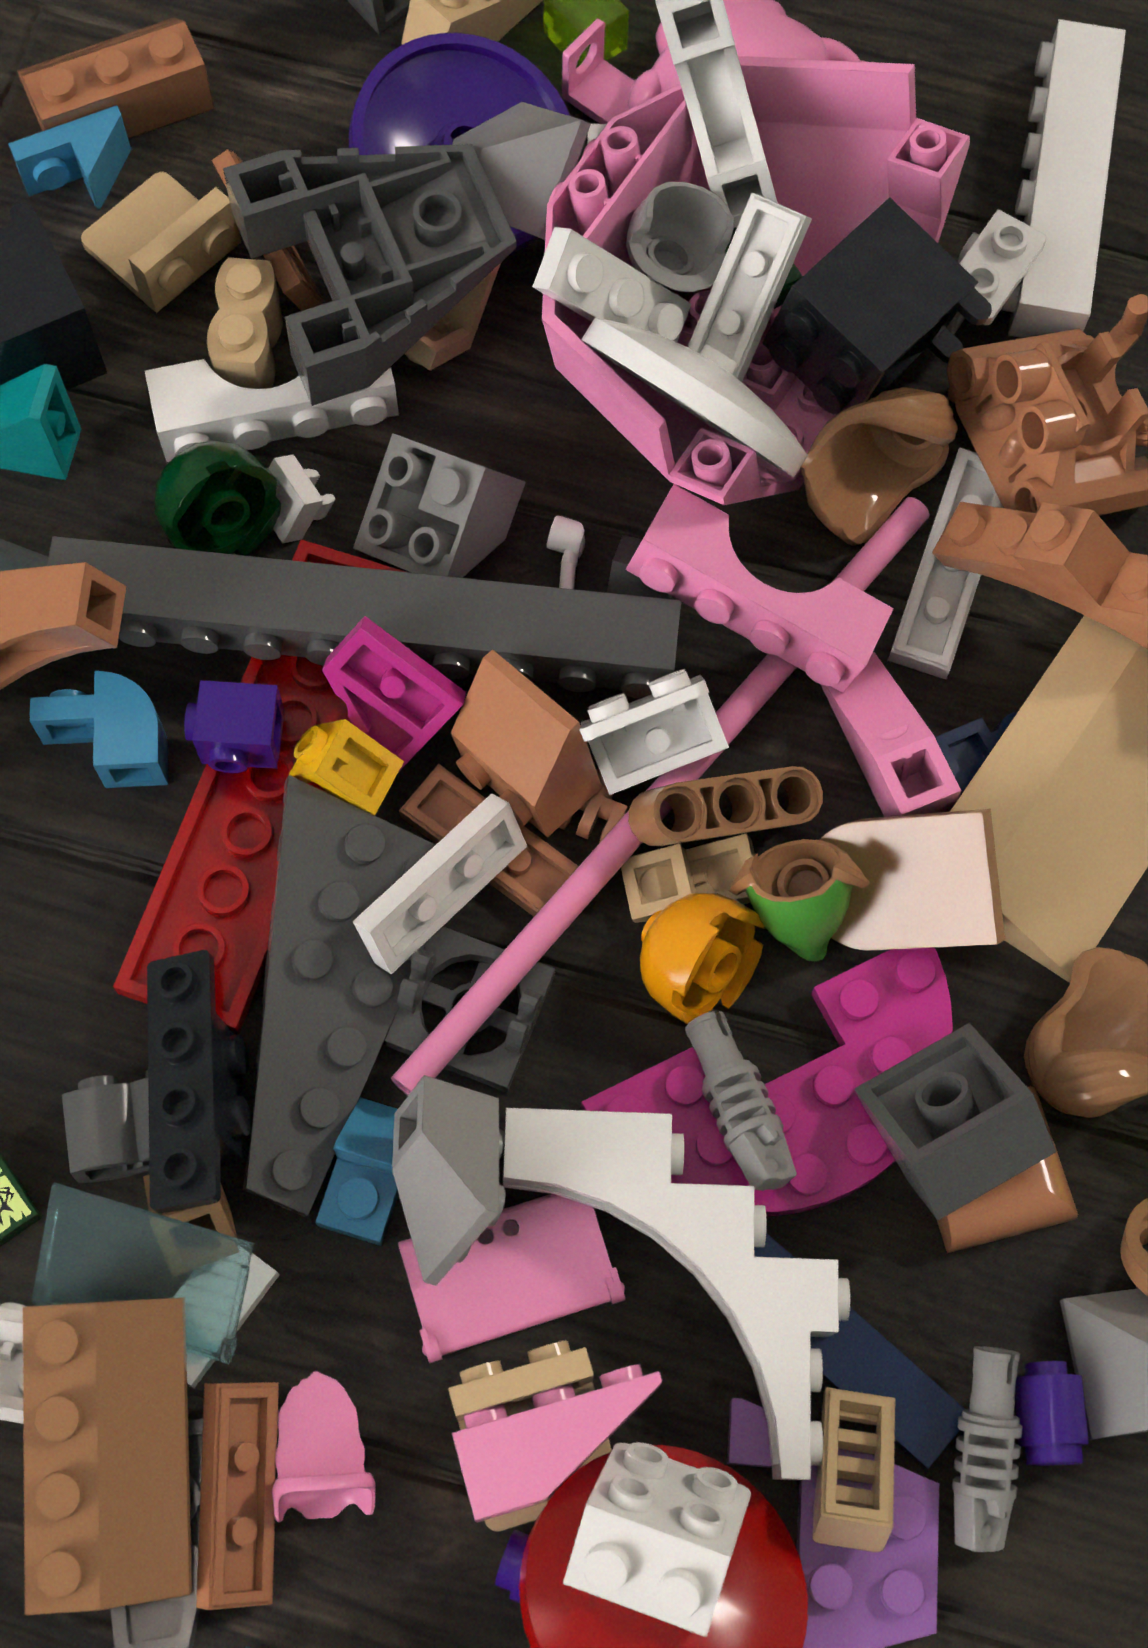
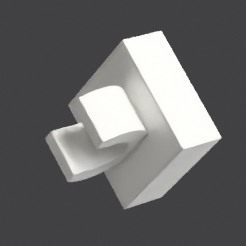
(298, 498)

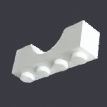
(717, 100)
(200, 406)

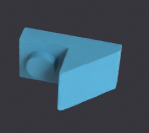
(83, 148)
(362, 1181)

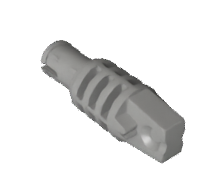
(741, 1104)
(988, 1448)

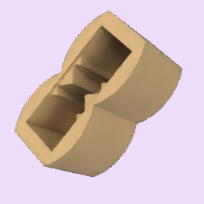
(246, 323)

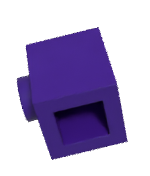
(236, 725)

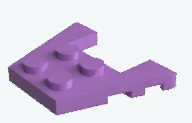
(856, 1593)

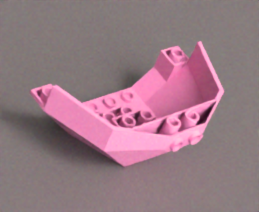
(835, 151)

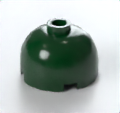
(216, 499)

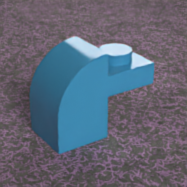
(120, 722)

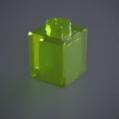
(570, 18)

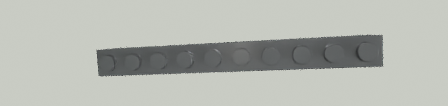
(447, 621)

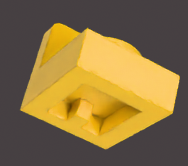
(346, 764)

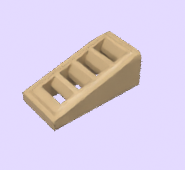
(849, 1514)

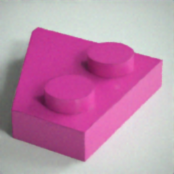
(390, 690)

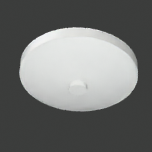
(700, 386)

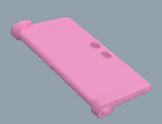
(516, 1276)

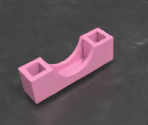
(818, 631)

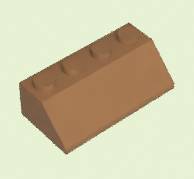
(105, 1455)

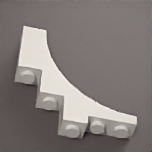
(771, 1303)

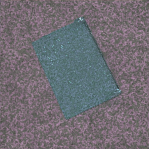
(125, 1253)

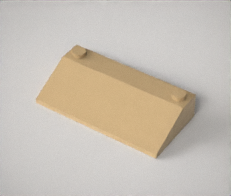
(1070, 797)

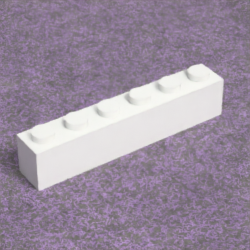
(1067, 176)

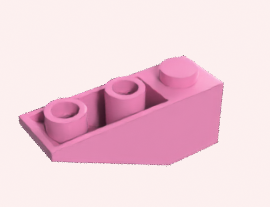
(893, 745)
(530, 1454)

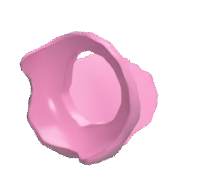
(320, 1453)

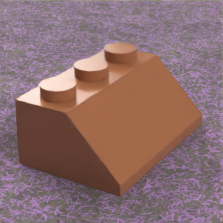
(147, 73)

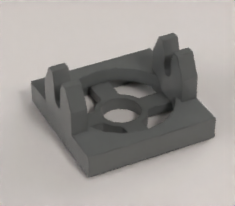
(451, 947)

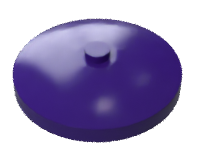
(441, 90)

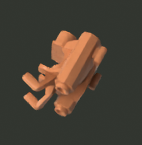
(1054, 419)

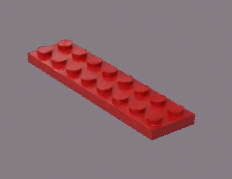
(224, 857)

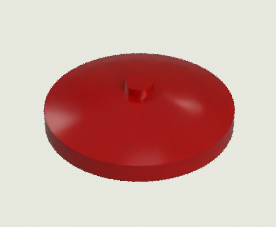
(758, 1604)

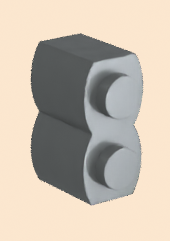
(107, 1128)

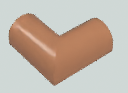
(1018, 1206)

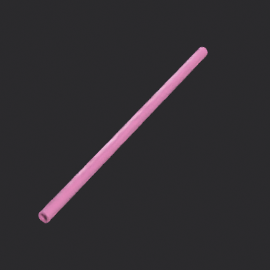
(620, 842)

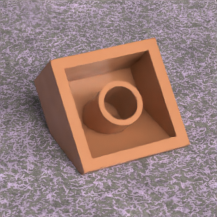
(523, 747)

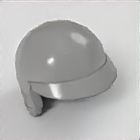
(680, 236)

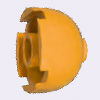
(699, 953)

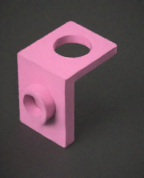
(595, 84)

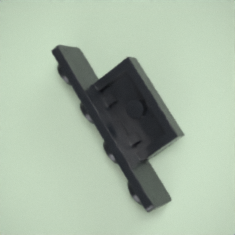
(192, 1085)

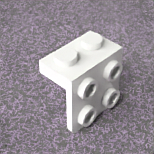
(654, 732)
(658, 1536)

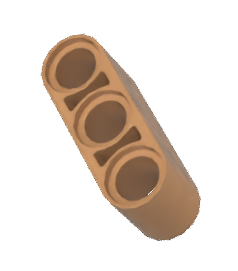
(752, 801)

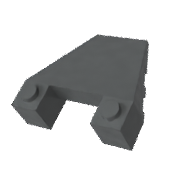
(391, 239)

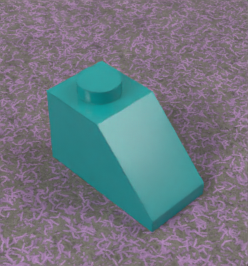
(37, 424)

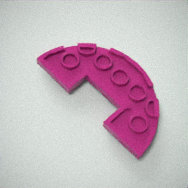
(878, 1018)

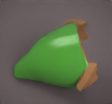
(800, 892)

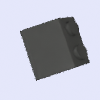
(956, 1120)

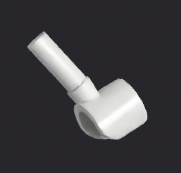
(567, 538)

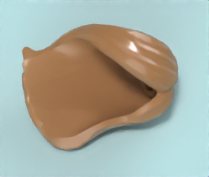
(874, 458)
(1094, 1041)

